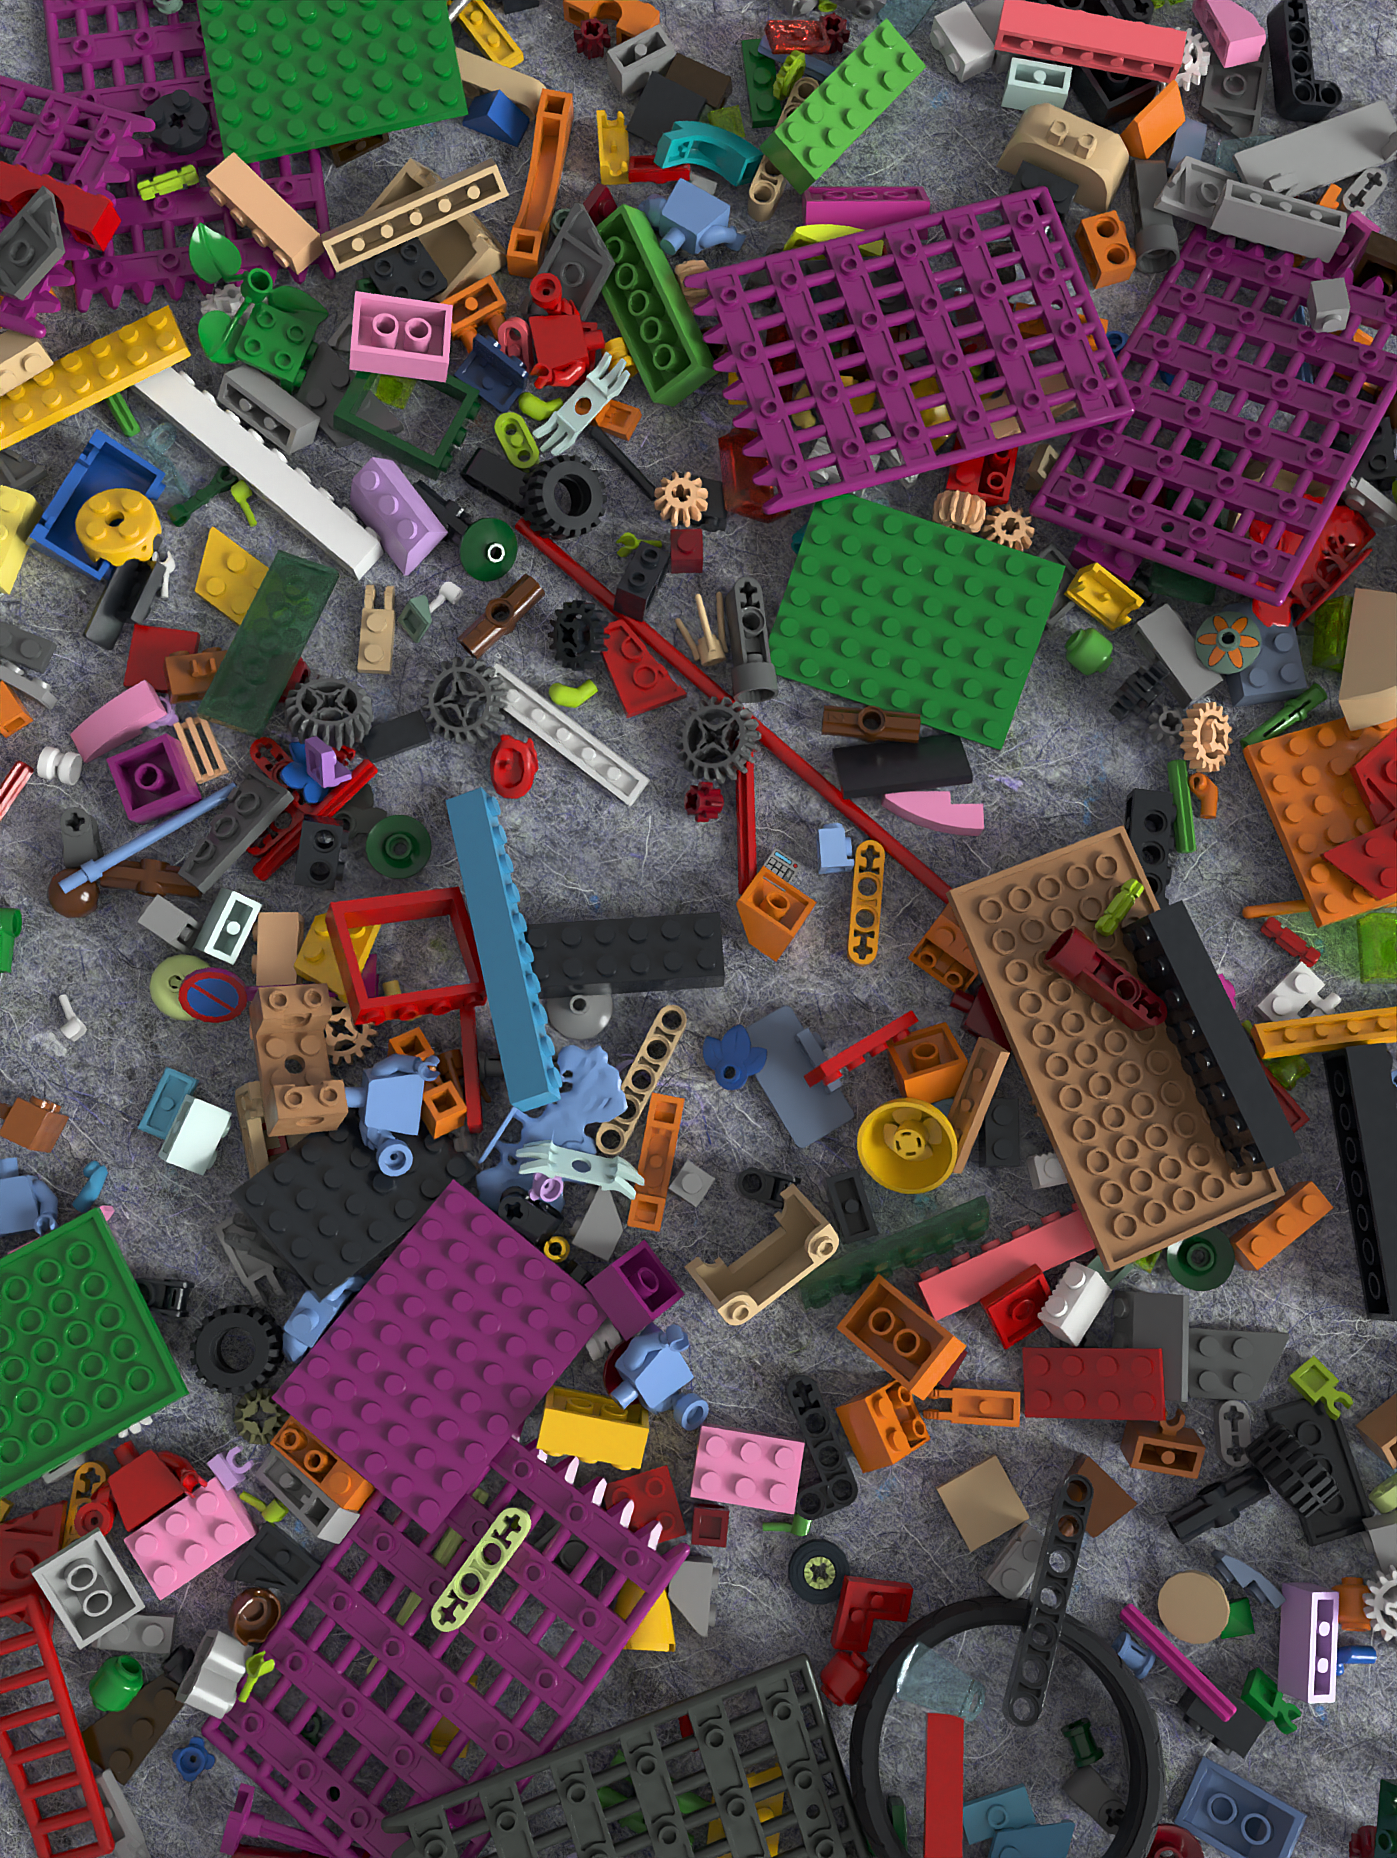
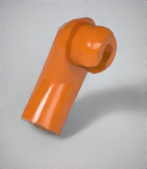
(1206, 792)

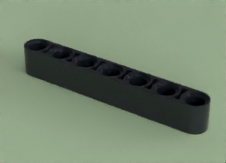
(1036, 1612)

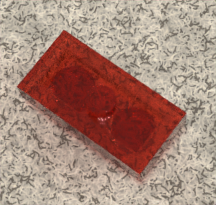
(798, 35)

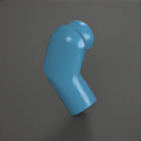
(97, 1175)

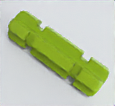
(167, 182)
(1119, 907)

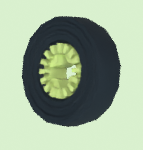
(800, 1575)

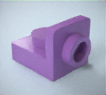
(323, 764)

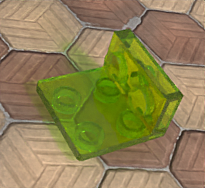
(1331, 633)

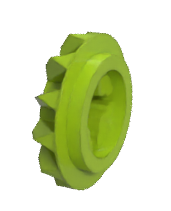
(789, 73)

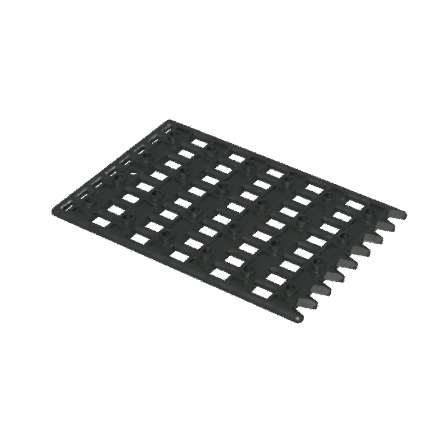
(656, 1792)

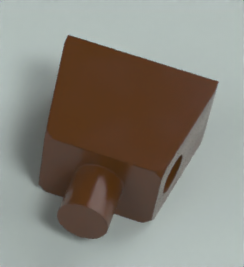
(1108, 1501)

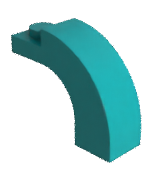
(711, 148)

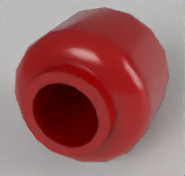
(844, 1678)

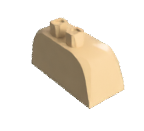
(1071, 150)
(1370, 660)

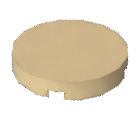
(1193, 1607)

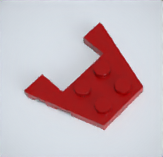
(1377, 779)

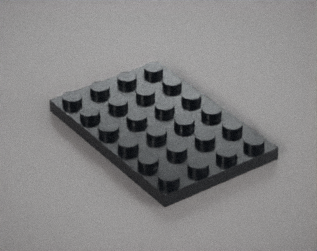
(334, 1207)

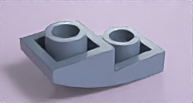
(1187, 141)
(1242, 1574)

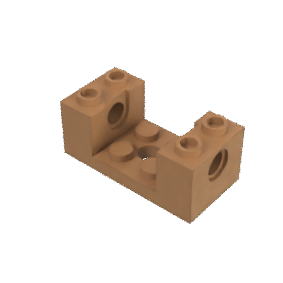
(288, 1026)

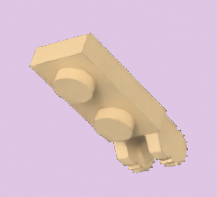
(377, 633)

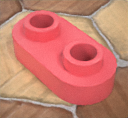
(515, 345)

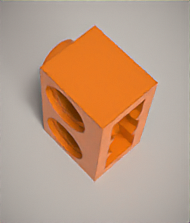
(1100, 250)

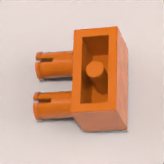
(474, 307)

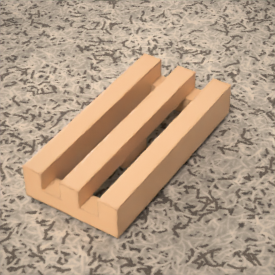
(191, 724)

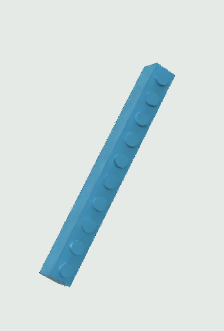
(503, 951)

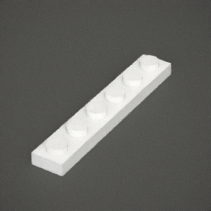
(570, 738)

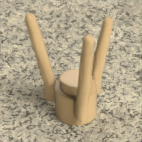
(710, 649)

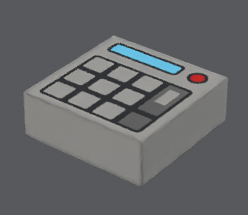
(782, 866)

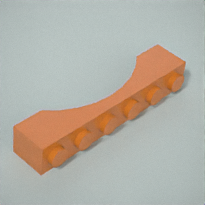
(549, 150)

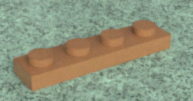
(975, 1096)

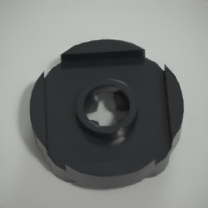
(175, 107)

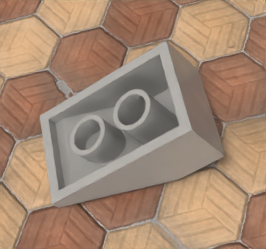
(88, 1588)

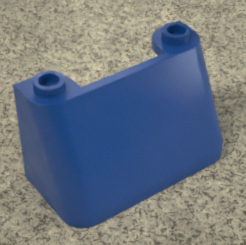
(100, 467)

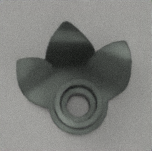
(360, 812)

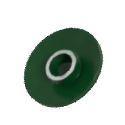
(477, 545)
(391, 833)
(1212, 1270)

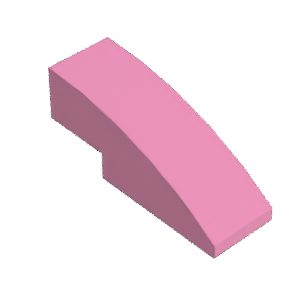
(118, 721)
(936, 812)

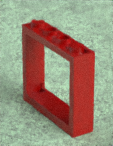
(400, 908)

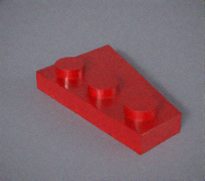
(635, 674)

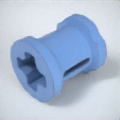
(1134, 1655)

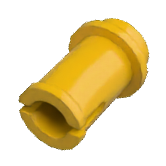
(565, 1249)

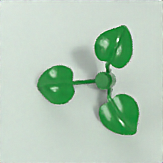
(215, 258)

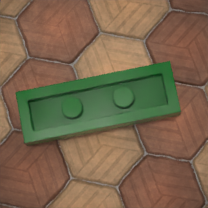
(759, 78)

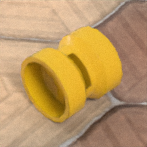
(618, 349)

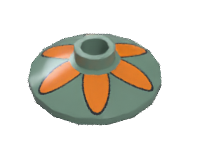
(1228, 657)

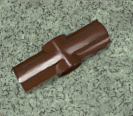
(515, 602)
(892, 725)
(148, 879)

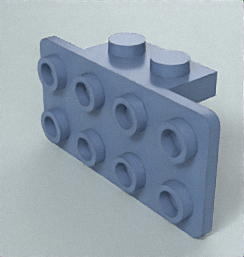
(791, 1055)

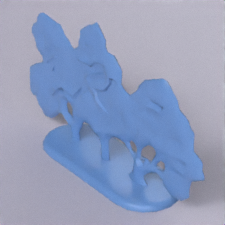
(593, 1098)

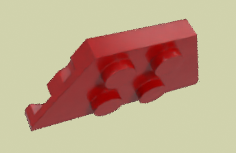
(1369, 860)
(25, 1544)

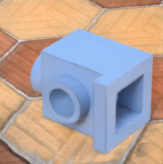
(833, 849)

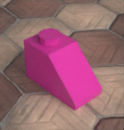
(1357, 231)

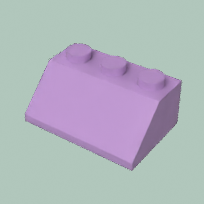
(395, 513)

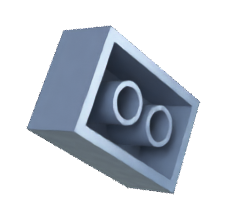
(1276, 671)

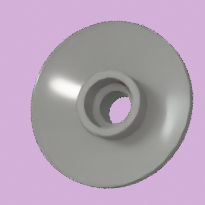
(582, 1023)

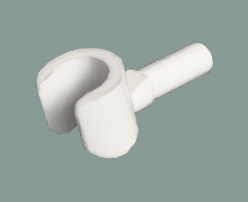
(170, 564)
(449, 592)
(74, 1027)

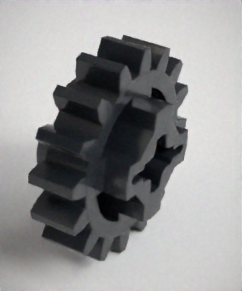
(578, 635)
(1139, 691)

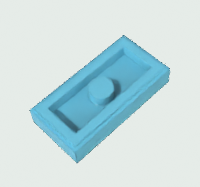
(167, 1102)
(996, 1811)

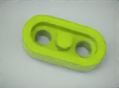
(518, 444)

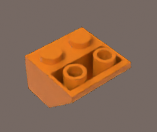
(945, 953)
(882, 1425)

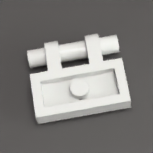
(1293, 993)

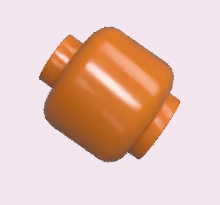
(1351, 1604)

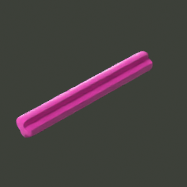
(1177, 1662)

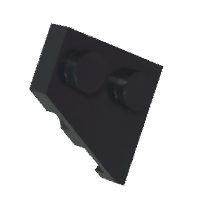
(274, 1562)

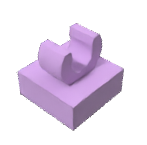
(227, 1469)

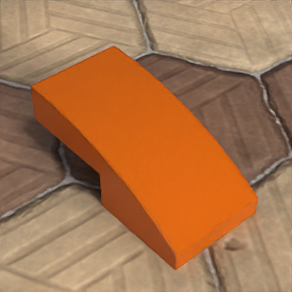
(614, 418)

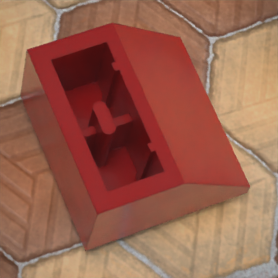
(984, 476)

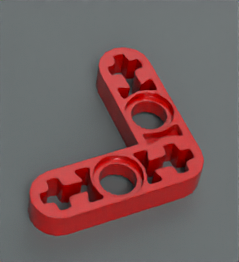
(294, 808)

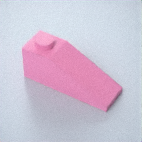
(1230, 30)

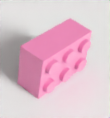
(400, 337)
(747, 1468)
(190, 1537)

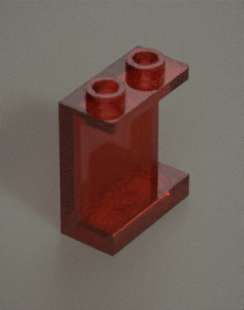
(737, 471)

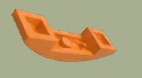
(656, 1161)

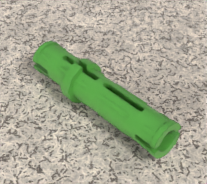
(1310, 699)

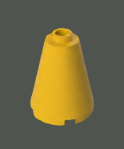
(656, 1629)

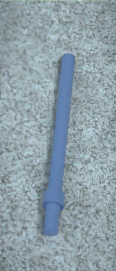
(93, 870)

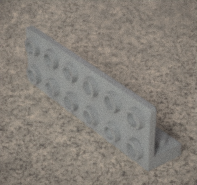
(1321, 152)

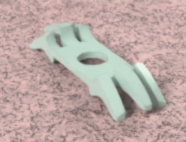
(599, 395)
(558, 1161)

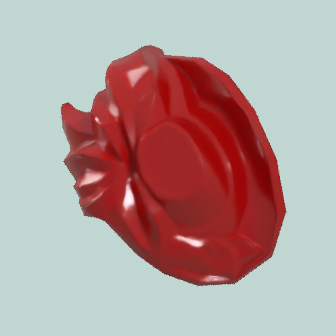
(513, 767)

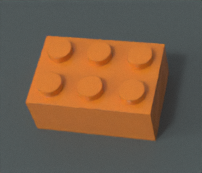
(901, 1337)

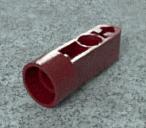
(1077, 957)

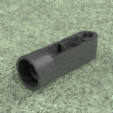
(1154, 230)
(752, 674)

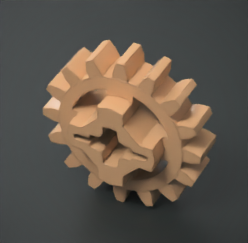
(1205, 737)
(335, 1041)

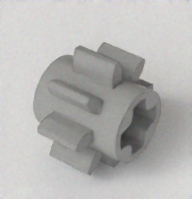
(1162, 733)

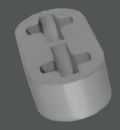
(1358, 191)
(1224, 1433)

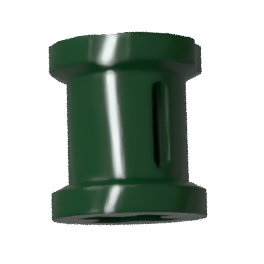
(1082, 1742)

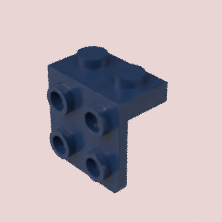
(493, 373)

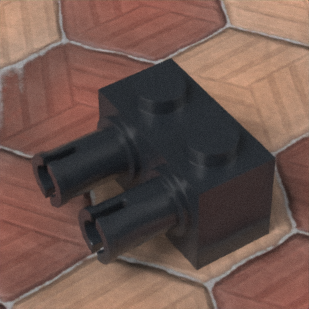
(1061, 190)

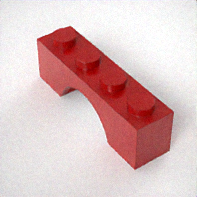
(86, 215)

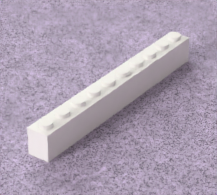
(262, 470)

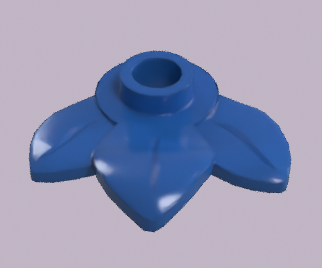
(296, 775)
(733, 1052)

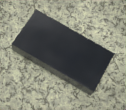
(396, 736)

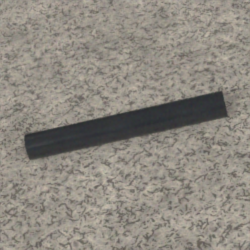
(623, 462)

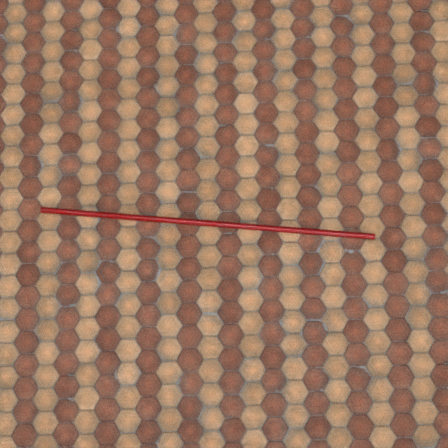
(711, 688)

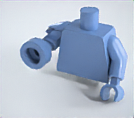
(690, 220)
(391, 1102)
(25, 1202)
(313, 1319)
(654, 1373)

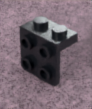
(405, 272)
(1378, 459)

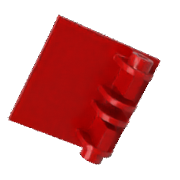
(653, 1500)

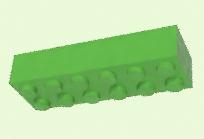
(842, 107)
(652, 310)

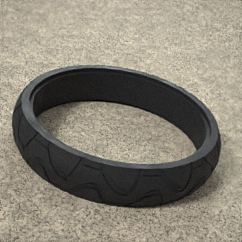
(1141, 1731)

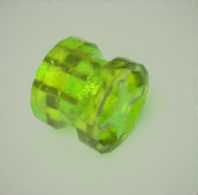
(1289, 1070)

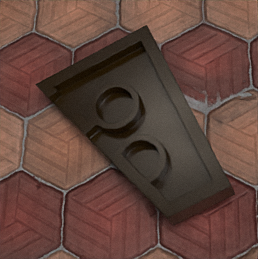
(128, 1736)

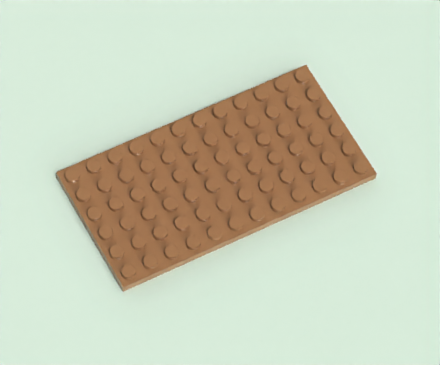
(1106, 1094)

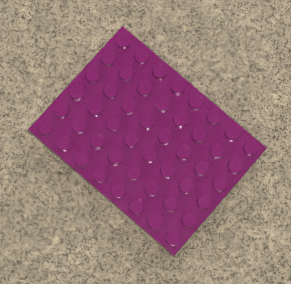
(441, 1356)

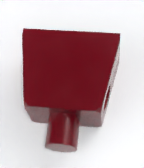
(980, 1016)

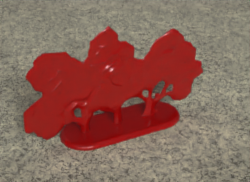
(1339, 523)

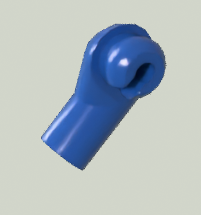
(1354, 1655)

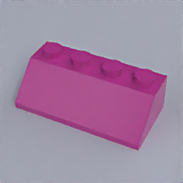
(864, 206)

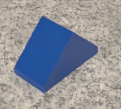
(497, 117)

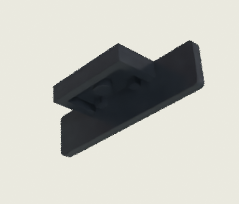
(125, 598)

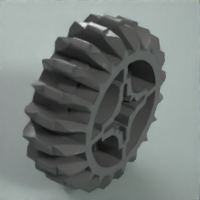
(461, 687)
(328, 706)
(727, 731)

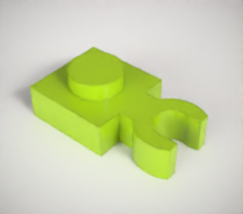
(1318, 1384)

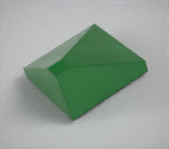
(1240, 1619)

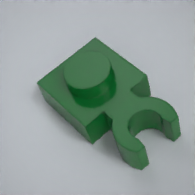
(1264, 1698)

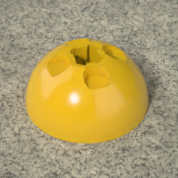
(904, 1160)

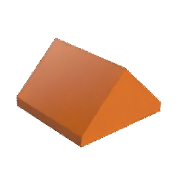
(1155, 123)

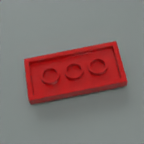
(1094, 1383)

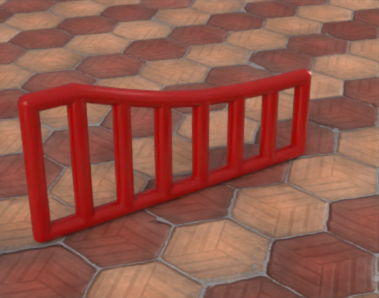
(71, 1740)

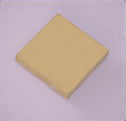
(982, 1502)

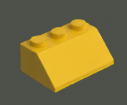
(592, 1428)

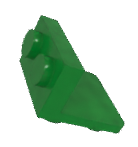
(277, 345)

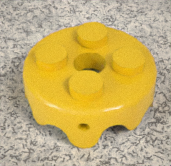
(120, 543)

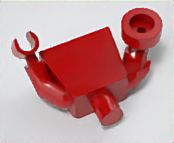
(559, 337)
(139, 1490)

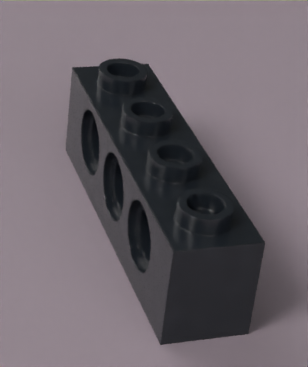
(1158, 808)

